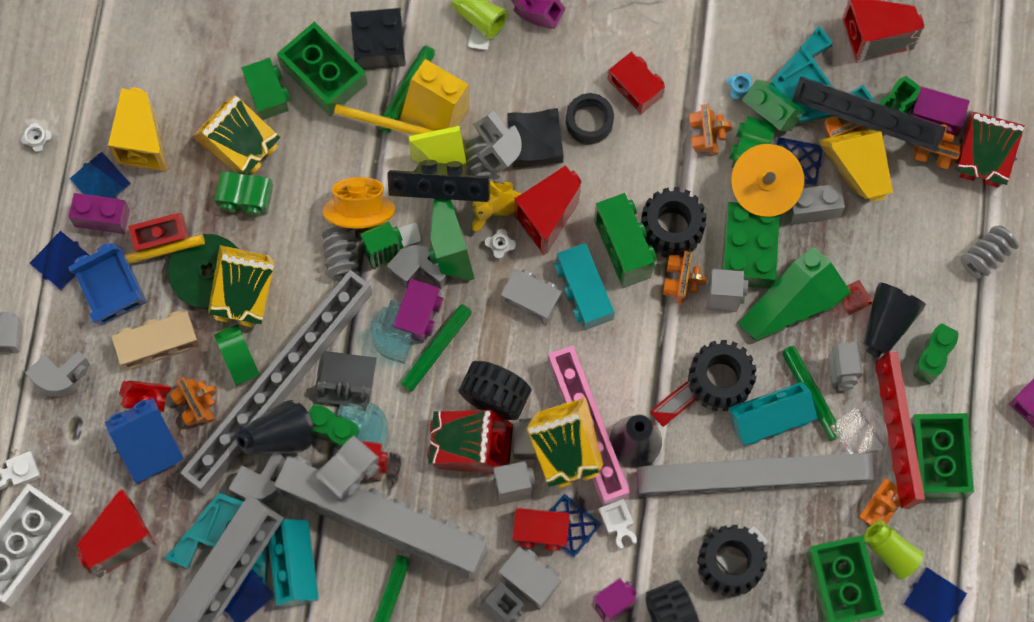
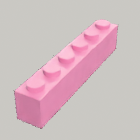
(573, 386)

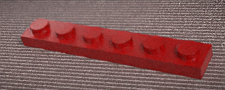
(899, 430)

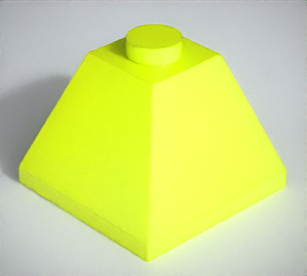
(438, 145)

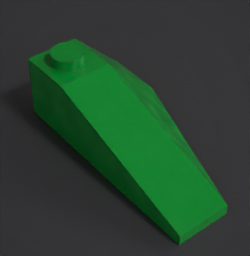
(448, 243)
(802, 291)

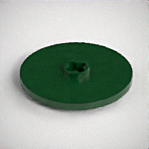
(186, 270)

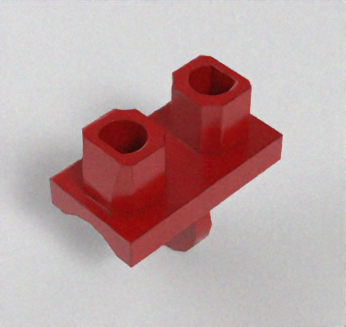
(136, 391)

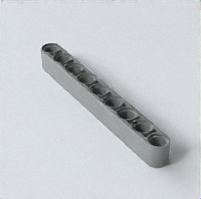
(755, 475)

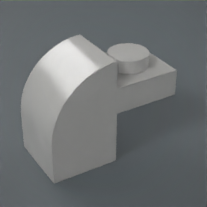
(503, 143)
(412, 263)
(55, 380)
(256, 485)

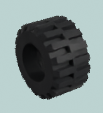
(677, 203)
(727, 355)
(495, 389)
(741, 540)
(670, 604)

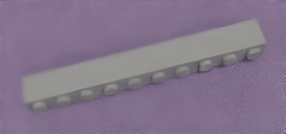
(278, 379)

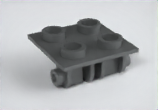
(346, 379)

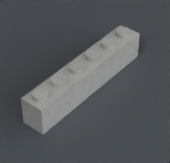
(227, 563)

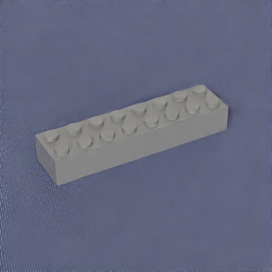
(385, 520)

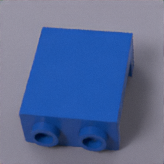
(108, 283)
(143, 440)

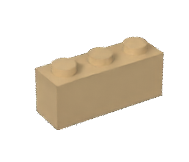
(155, 340)

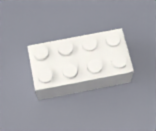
(27, 539)

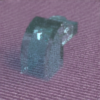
(390, 341)
(372, 422)

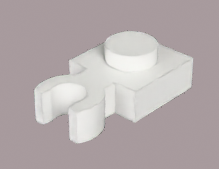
(20, 470)
(618, 519)

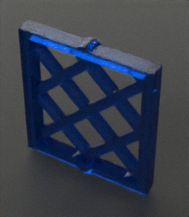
(799, 144)
(585, 539)

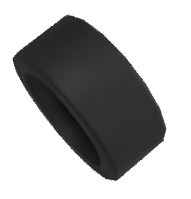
(593, 100)

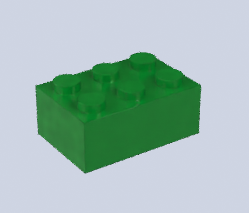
(322, 68)
(624, 240)
(751, 245)
(943, 455)
(844, 581)

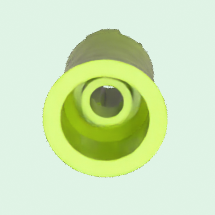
(482, 15)
(893, 549)

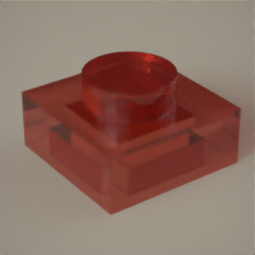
(857, 299)

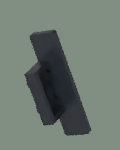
(439, 181)

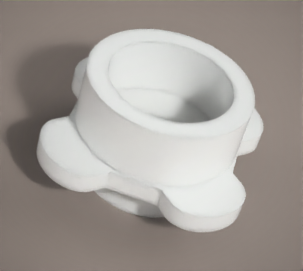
(36, 130)
(500, 251)

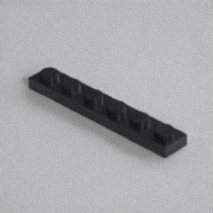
(869, 114)

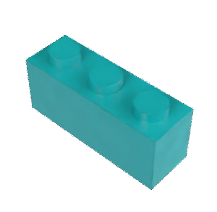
(584, 287)
(773, 413)
(293, 564)

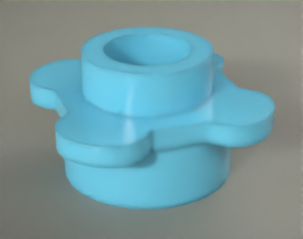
(735, 81)

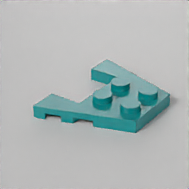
(804, 65)
(209, 529)

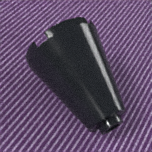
(890, 318)
(278, 431)
(636, 441)

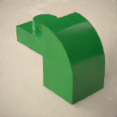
(236, 354)

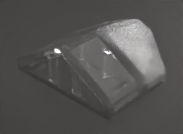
(862, 429)

